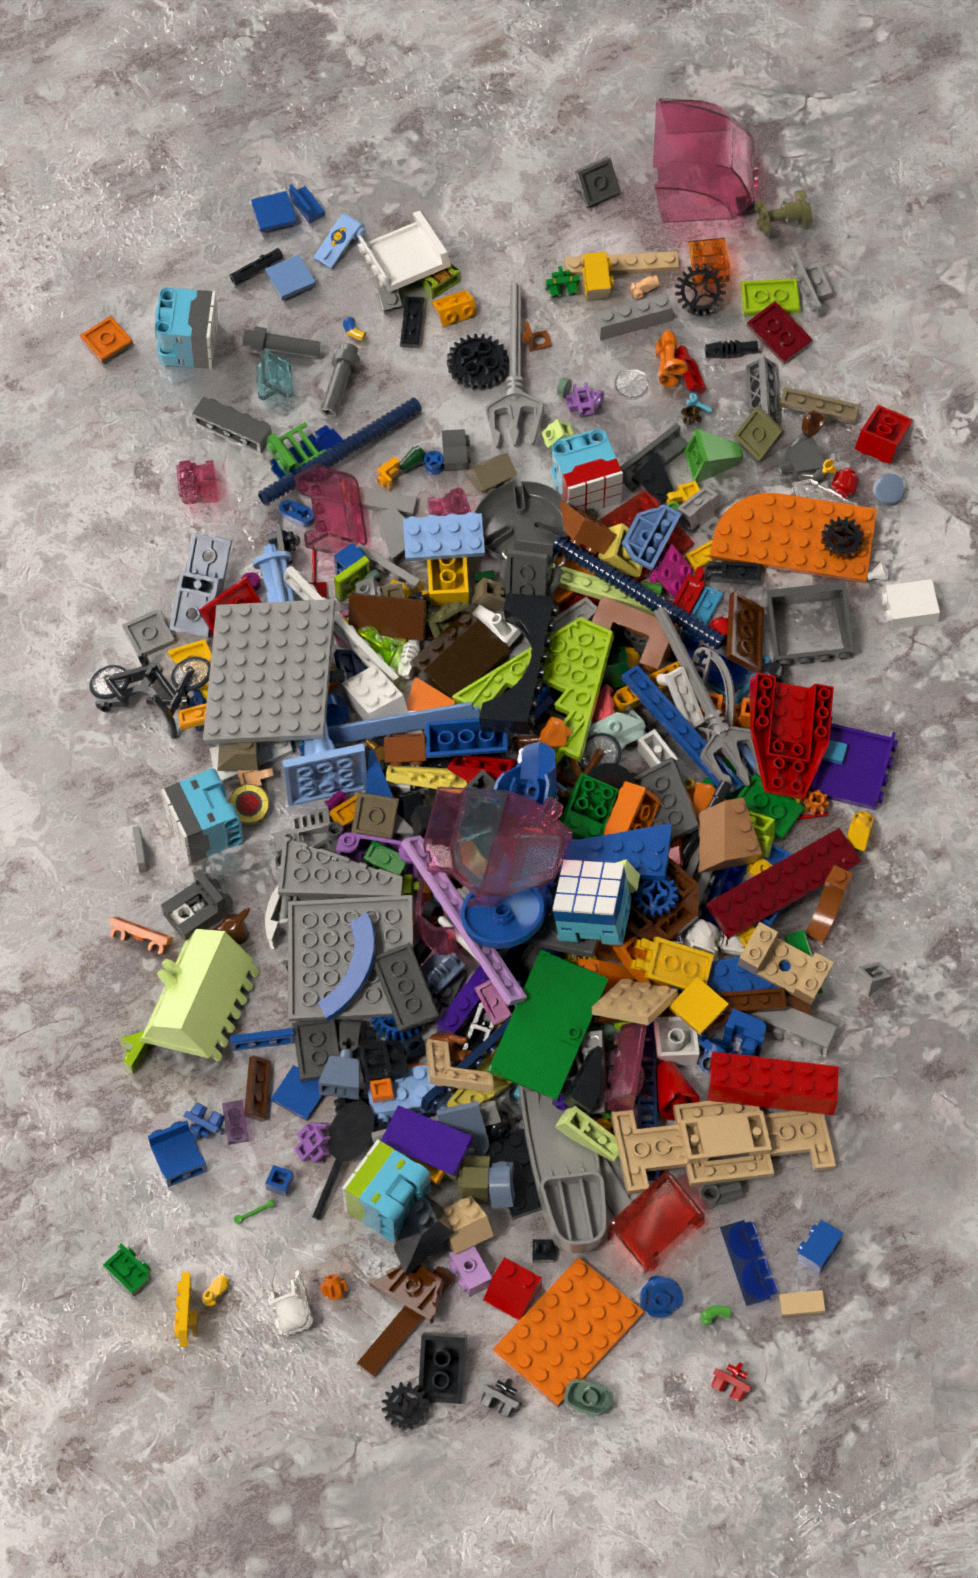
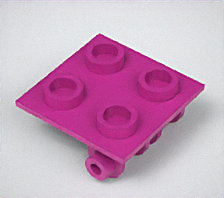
(671, 571)

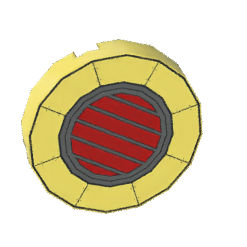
(250, 803)

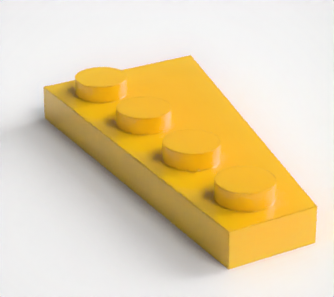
(195, 649)

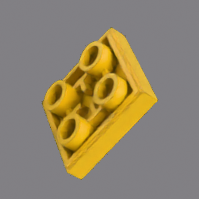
(698, 1006)

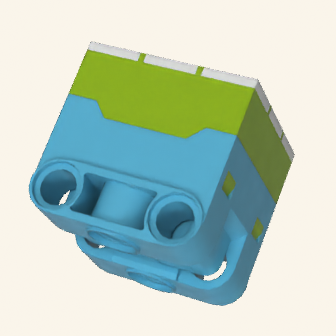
(385, 1189)

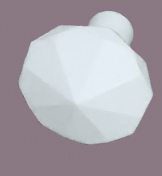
(879, 572)

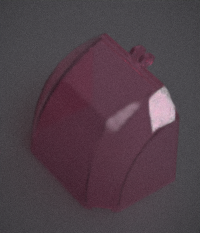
(701, 162)

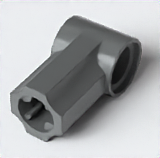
(721, 1192)

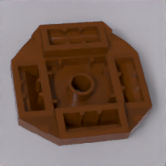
(680, 917)

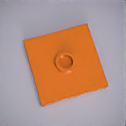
(106, 339)

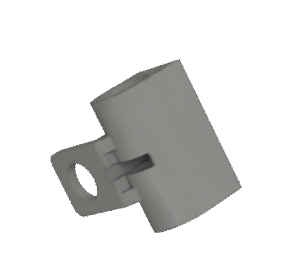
(700, 510)

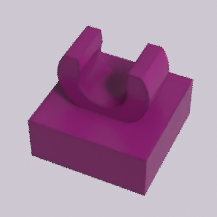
(336, 800)

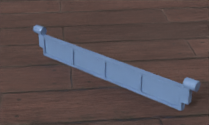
(400, 722)

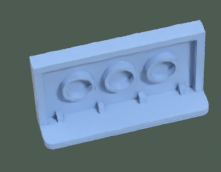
(443, 537)
(407, 1094)

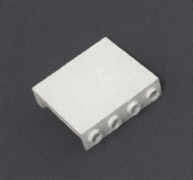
(405, 254)

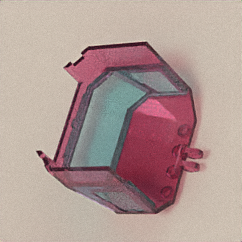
(495, 841)

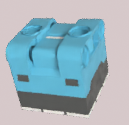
(186, 327)
(202, 816)

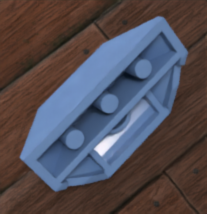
(650, 535)

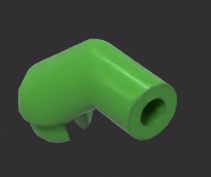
(714, 1311)

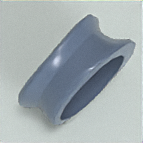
(888, 489)

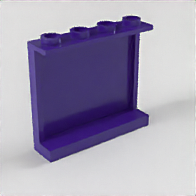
(862, 771)

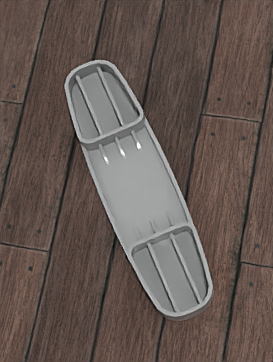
(564, 1174)

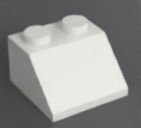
(676, 1041)

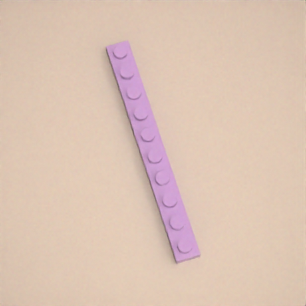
(452, 903)

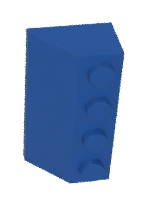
(462, 738)

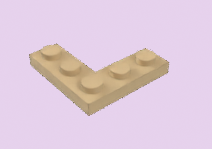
(442, 1074)

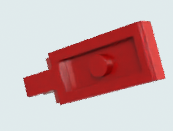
(692, 377)
(690, 591)

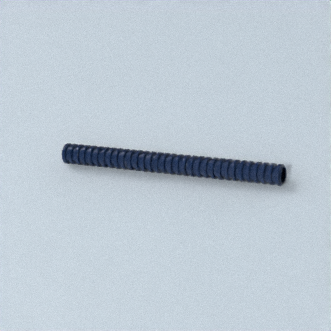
(344, 448)
(638, 592)

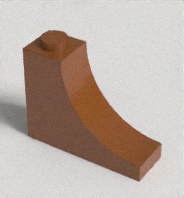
(831, 903)

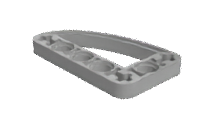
(728, 683)

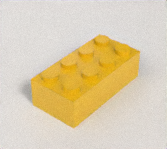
(447, 581)

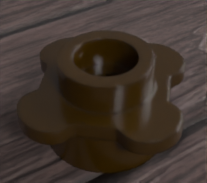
(691, 410)

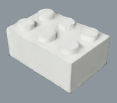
(373, 695)

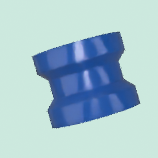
(434, 457)

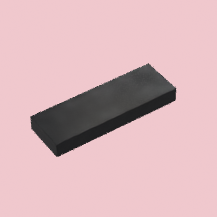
(412, 322)

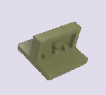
(447, 614)

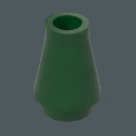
(412, 459)

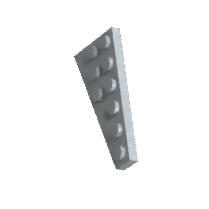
(327, 874)

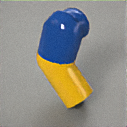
(351, 331)

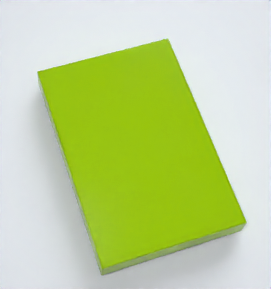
(761, 293)

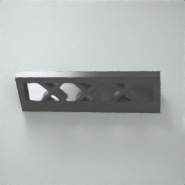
(767, 390)
(667, 445)

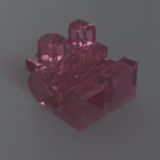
(197, 482)
(452, 503)

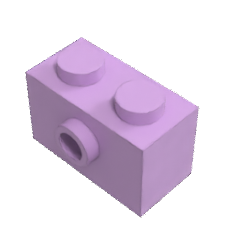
(470, 1270)

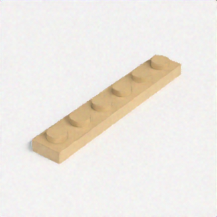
(631, 263)

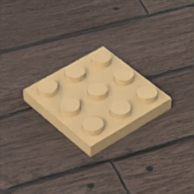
(635, 1001)

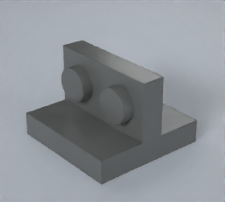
(597, 181)

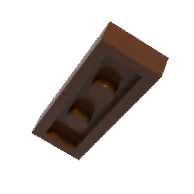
(257, 1088)

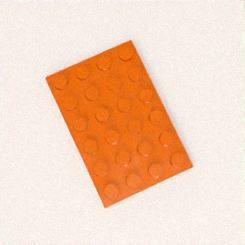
(568, 1331)

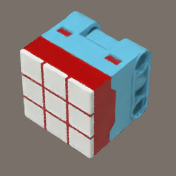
(587, 471)

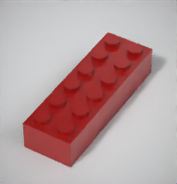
(773, 1083)

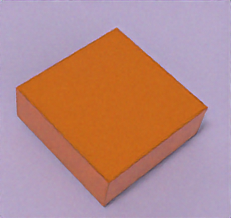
(381, 1090)

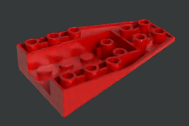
(789, 732)

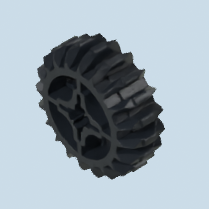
(685, 282)

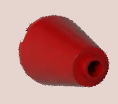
(672, 1089)

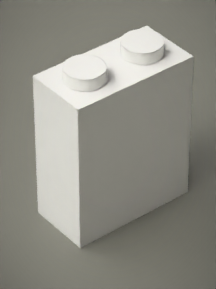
(910, 604)

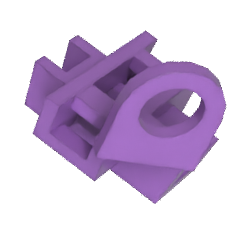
(580, 402)
(314, 1131)

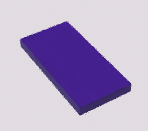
(427, 1140)

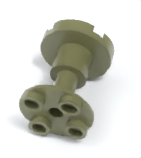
(790, 211)

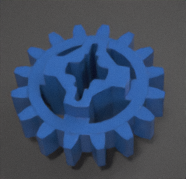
(662, 901)

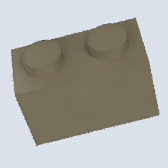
(491, 472)

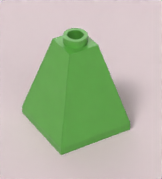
(710, 455)

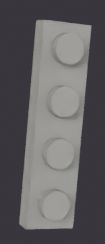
(396, 572)

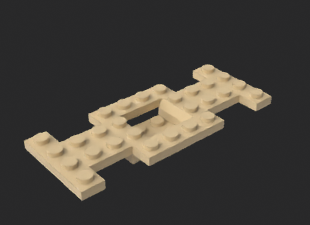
(715, 1131)

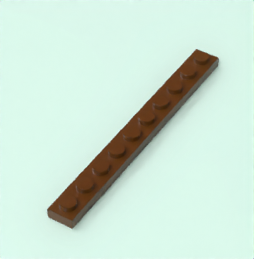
(745, 1001)

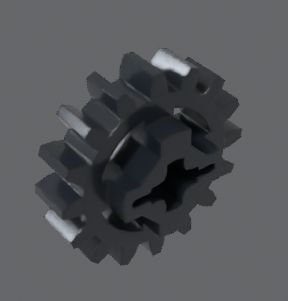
(832, 535)
(413, 1405)

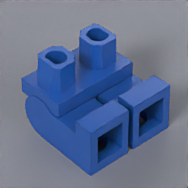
(746, 1031)

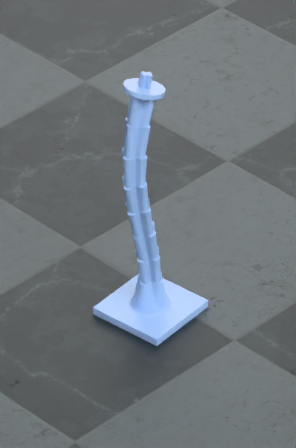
(323, 767)

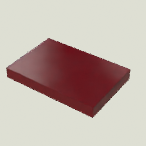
(779, 332)

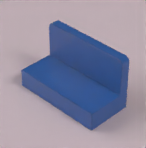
(306, 203)

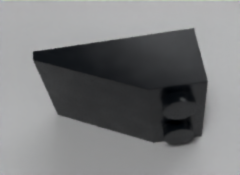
(422, 1233)
(442, 1366)

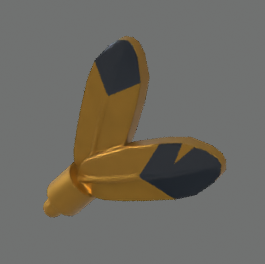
(380, 754)

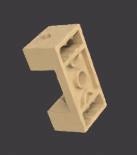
(766, 952)

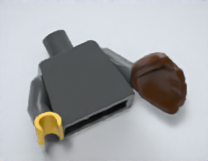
(803, 455)

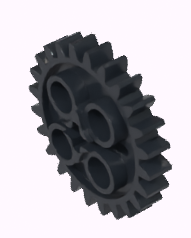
(477, 361)

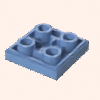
(290, 277)

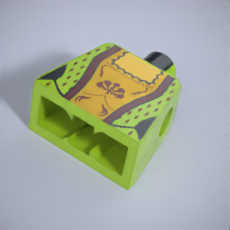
(441, 281)

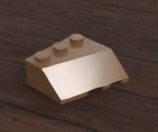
(726, 837)

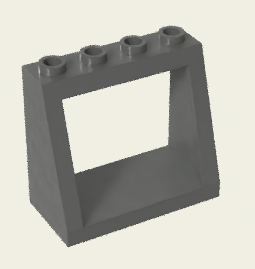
(809, 594)

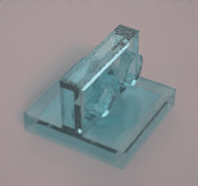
(273, 376)

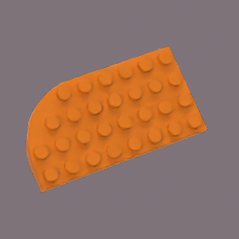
(786, 535)

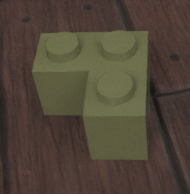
(474, 1178)

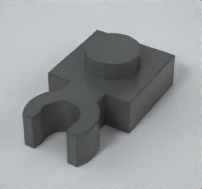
(652, 723)

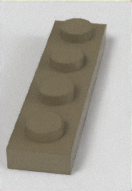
(828, 407)

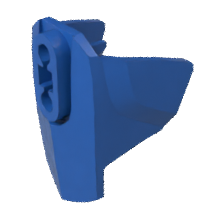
(533, 775)

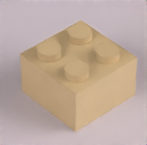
(468, 1223)

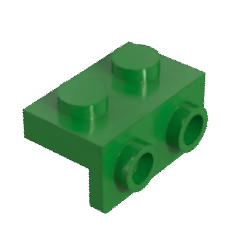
(128, 1269)

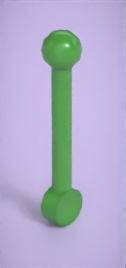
(239, 1219)

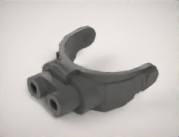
(508, 1108)

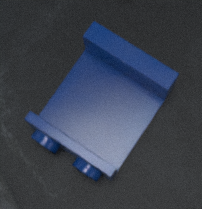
(176, 1153)

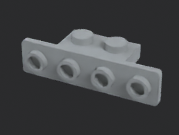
(813, 280)

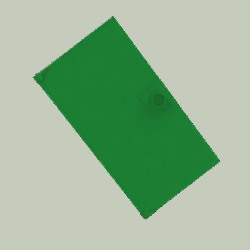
(548, 1025)

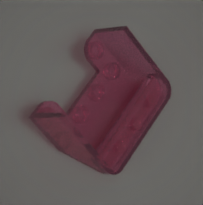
(335, 509)

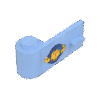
(338, 240)

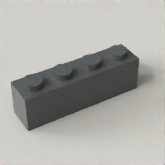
(231, 424)

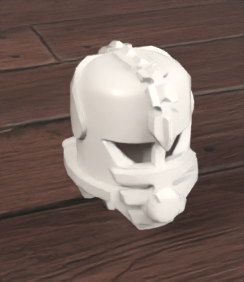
(704, 937)
(292, 1308)

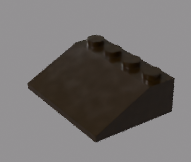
(459, 655)

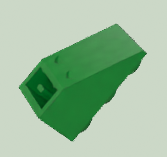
(588, 807)

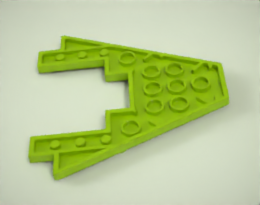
(573, 667)

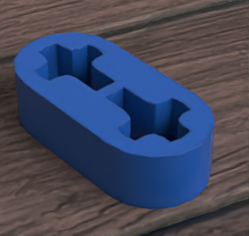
(296, 514)

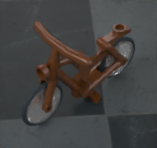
(598, 749)

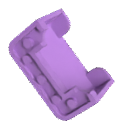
(356, 845)

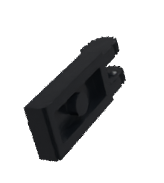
(734, 572)

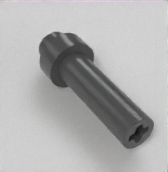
(260, 340)
(345, 362)

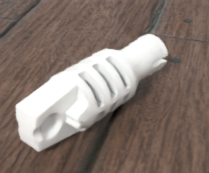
(410, 651)

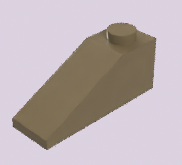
(489, 595)

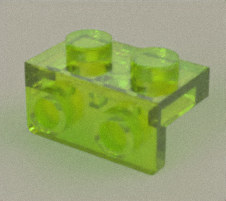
(380, 644)

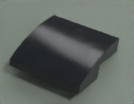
(382, 1061)

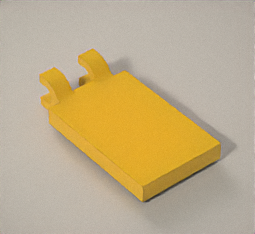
(672, 962)

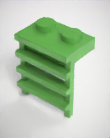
(282, 454)

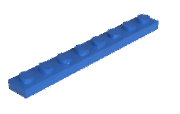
(674, 723)

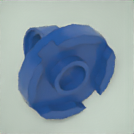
(337, 710)
(714, 1045)
(661, 1296)

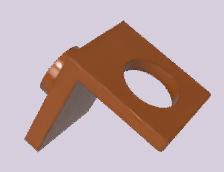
(529, 337)

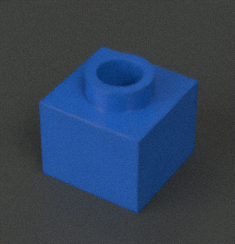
(277, 1175)

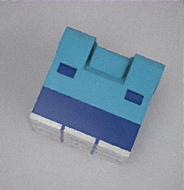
(592, 902)

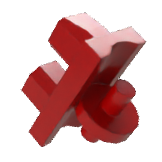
(740, 1388)

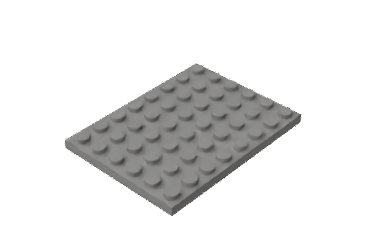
(269, 672)

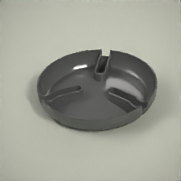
(520, 513)

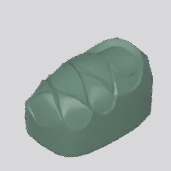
(588, 1397)

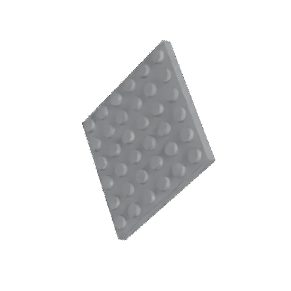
(324, 946)

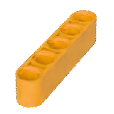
(630, 700)

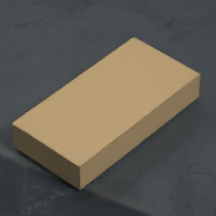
(802, 1303)

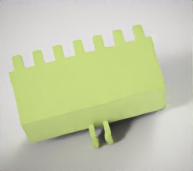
(200, 995)

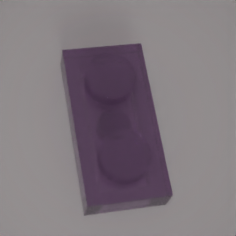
(235, 1122)

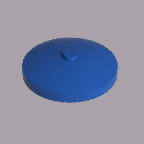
(505, 923)

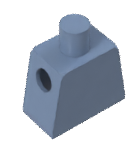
(340, 1076)

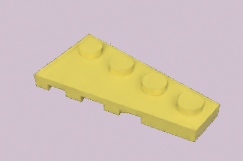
(424, 777)
(465, 1096)

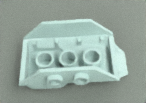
(623, 726)

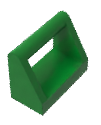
(385, 859)

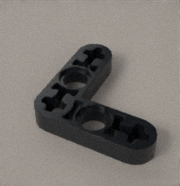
(431, 912)

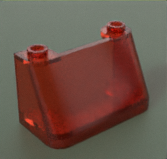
(654, 1222)

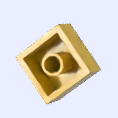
(596, 276)

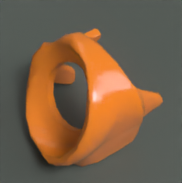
(555, 733)

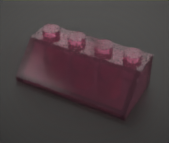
(626, 1067)

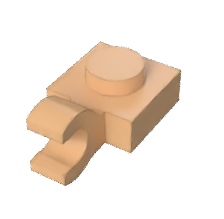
(253, 776)

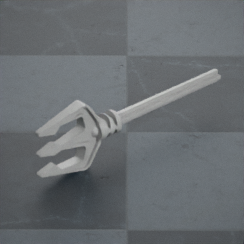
(515, 400)
(723, 736)

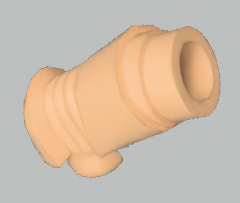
(646, 285)

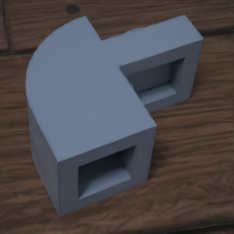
(501, 1184)

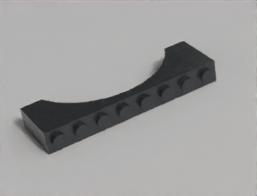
(515, 708)

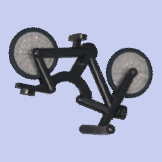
(113, 680)

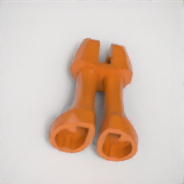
(669, 366)

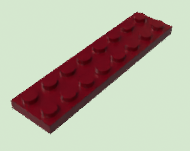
(782, 883)

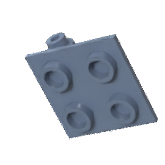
(440, 970)

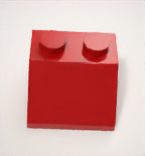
(512, 1289)

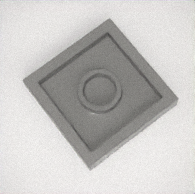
(148, 633)

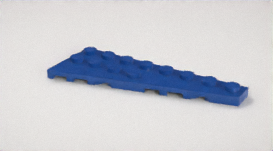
(643, 848)

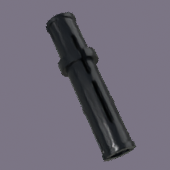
(263, 262)

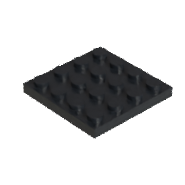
(515, 1150)

